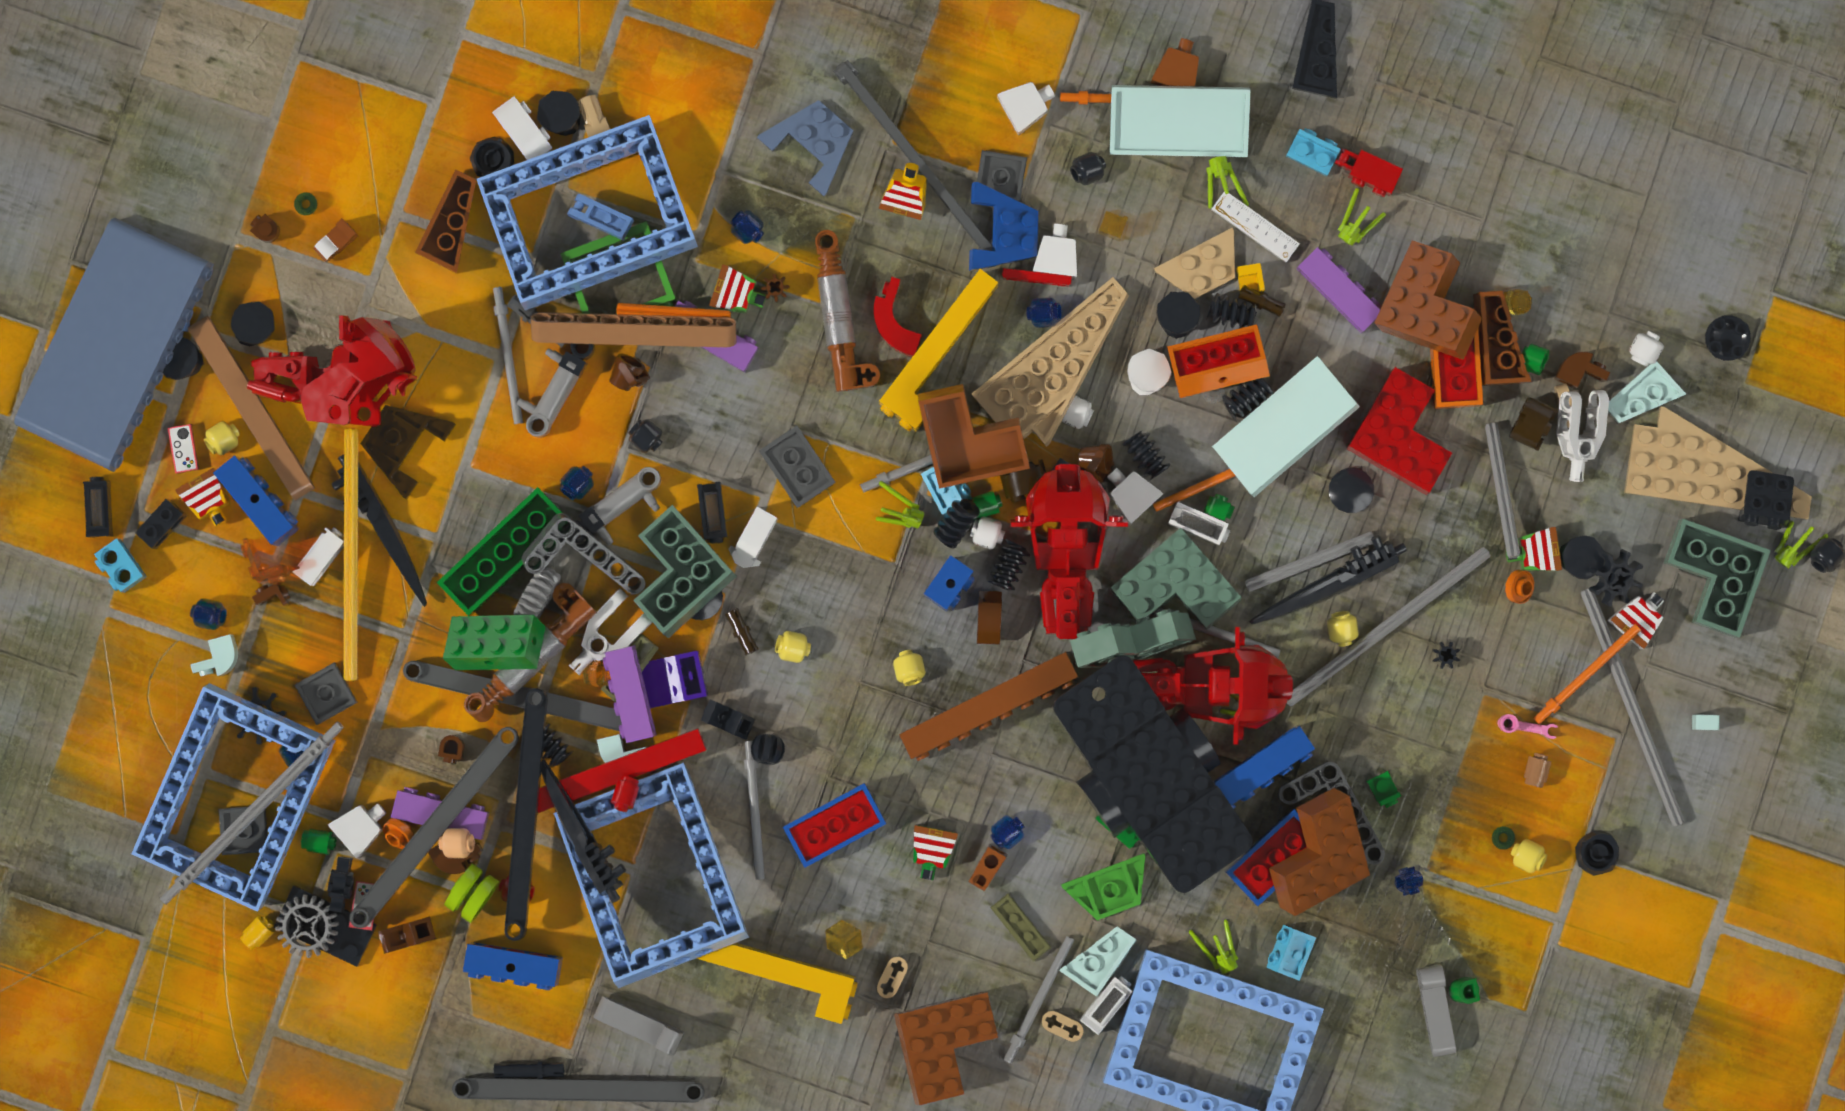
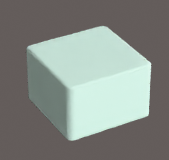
(1705, 722)

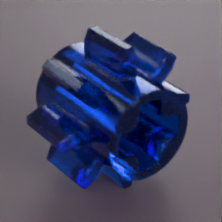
(1409, 881)

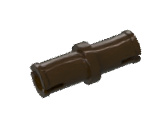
(1261, 300)
(741, 631)

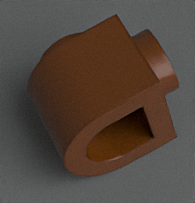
(265, 228)
(451, 749)

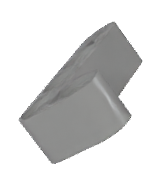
(1436, 1010)
(644, 1027)

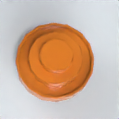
(1519, 586)
(397, 832)

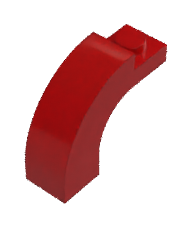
(894, 335)

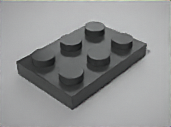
(797, 466)

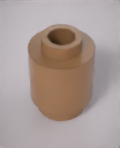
(1537, 770)

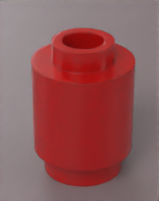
(625, 793)

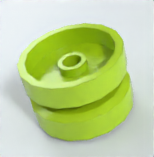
(473, 894)

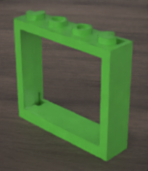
(604, 243)

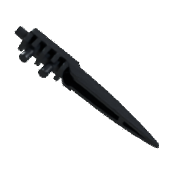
(385, 528)
(1339, 580)
(583, 840)

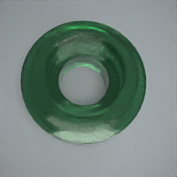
(300, 199)
(1510, 837)

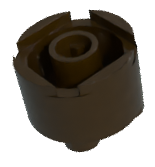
(1533, 423)
(1021, 482)

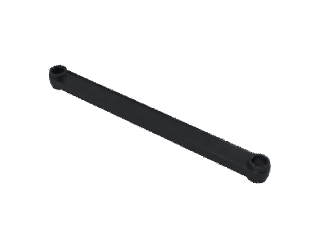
(526, 814)

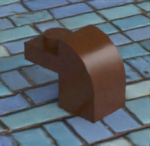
(1576, 365)
(989, 617)
(453, 865)
(407, 935)

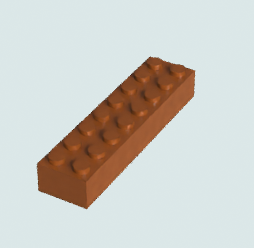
(989, 705)

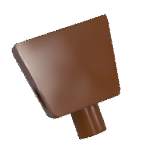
(1177, 66)

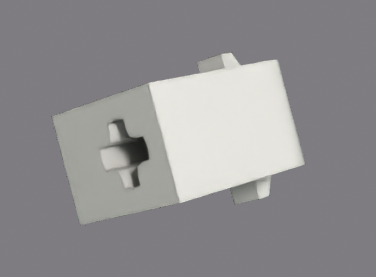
(753, 539)

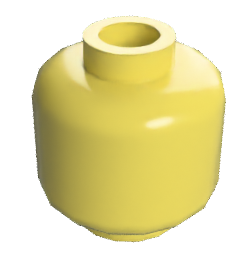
(221, 438)
(1342, 628)
(792, 646)
(909, 668)
(1528, 856)

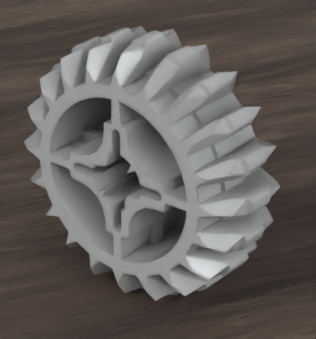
(538, 593)
(313, 934)

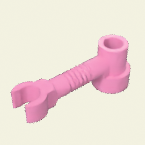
(1515, 725)

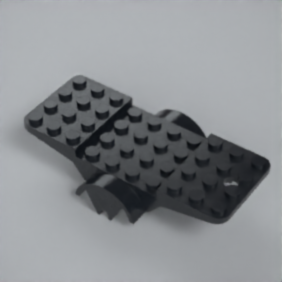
(1152, 774)

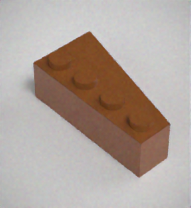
(447, 228)
(1498, 343)

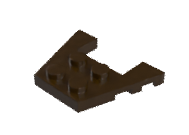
(395, 438)

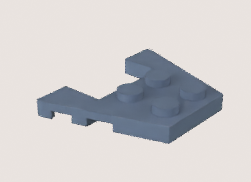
(820, 134)

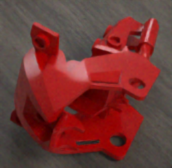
(357, 373)
(1067, 497)
(1199, 685)

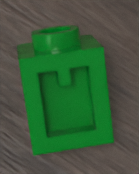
(1384, 789)

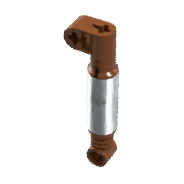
(838, 319)
(509, 681)

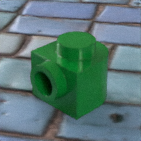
(1535, 358)
(1219, 507)
(1464, 990)

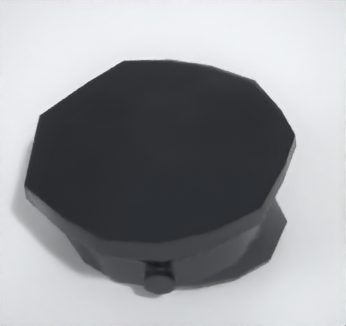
(559, 113)
(491, 156)
(1178, 314)
(252, 323)
(185, 361)
(1580, 555)
(1597, 853)

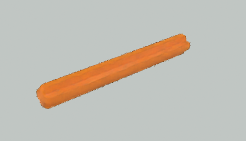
(641, 309)

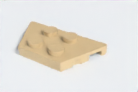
(1202, 266)

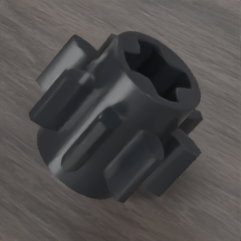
(1452, 652)

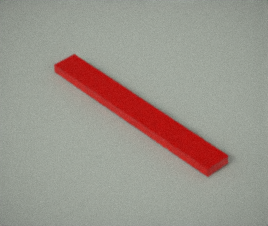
(628, 765)

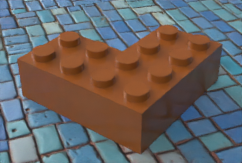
(1417, 305)
(964, 451)
(1331, 859)
(929, 1042)

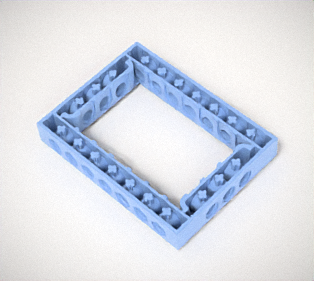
(565, 163)
(222, 879)
(627, 967)
(1160, 967)

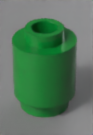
(988, 504)
(318, 841)

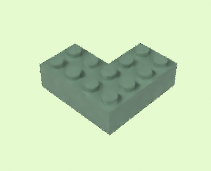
(1179, 571)
(1731, 572)
(691, 577)
(1134, 641)

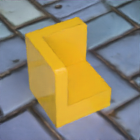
(1251, 276)

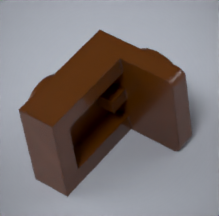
(267, 593)

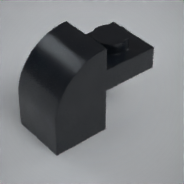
(728, 719)

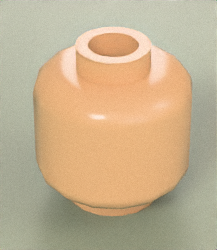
(457, 843)

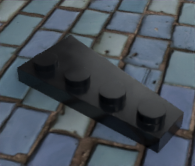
(1317, 58)

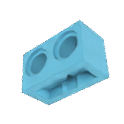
(124, 561)

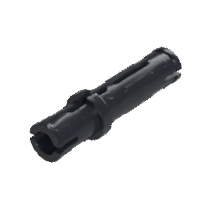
(529, 1070)

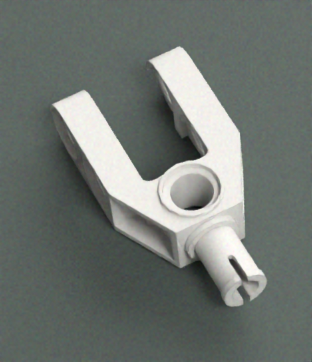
(1585, 446)
(592, 634)

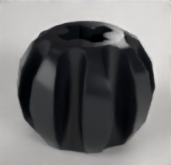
(767, 749)

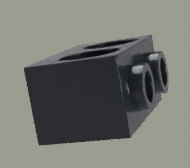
(161, 524)

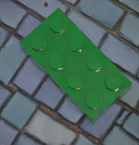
(494, 642)

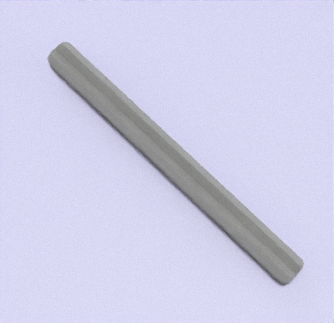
(1502, 490)
(1308, 562)

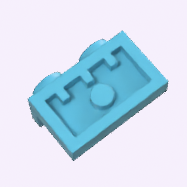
(1313, 151)
(945, 496)
(1290, 952)

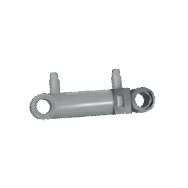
(569, 371)
(614, 504)

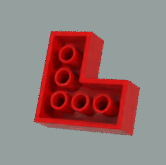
(1388, 434)

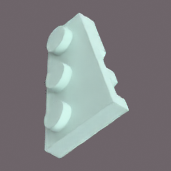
(1643, 393)
(1099, 962)

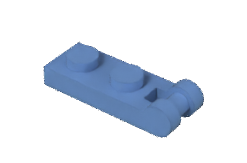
(601, 217)

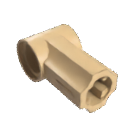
(593, 116)

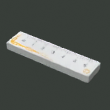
(1255, 226)

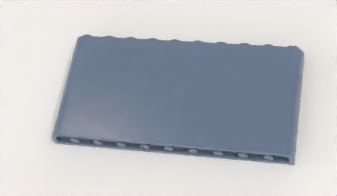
(113, 344)

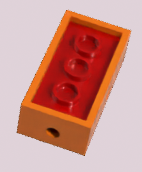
(1218, 361)
(1457, 380)

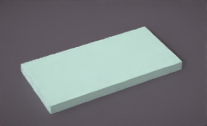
(1179, 120)
(1285, 426)

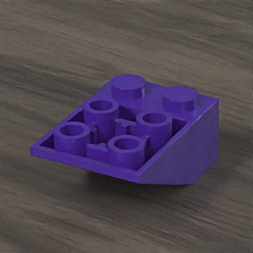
(674, 679)

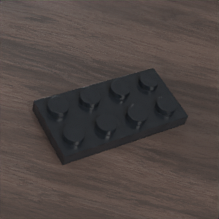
(349, 943)

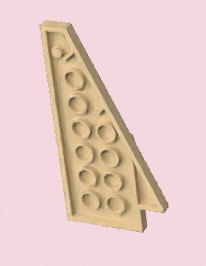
(1050, 371)
(1692, 467)

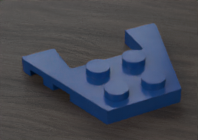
(1013, 229)

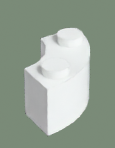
(521, 128)

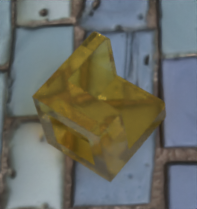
(1112, 225)
(844, 939)

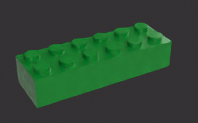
(499, 553)

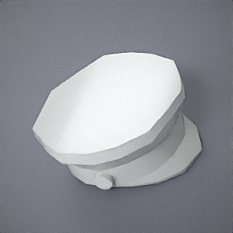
(1148, 371)

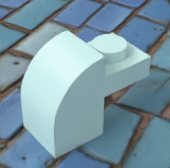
(224, 657)
(613, 748)

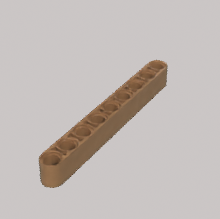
(633, 329)
(251, 408)

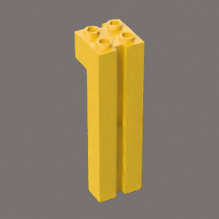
(901, 396)
(832, 985)

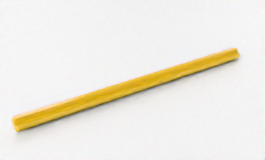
(350, 553)

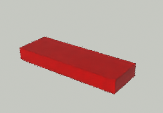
(1036, 277)

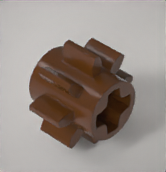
(775, 281)

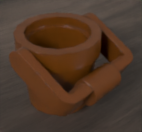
(627, 372)
(1097, 459)

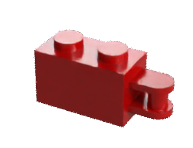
(1370, 171)

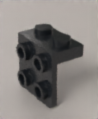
(1767, 500)

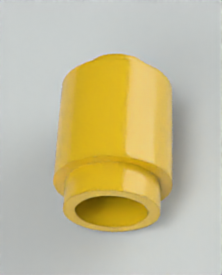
(257, 932)

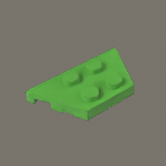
(1109, 888)

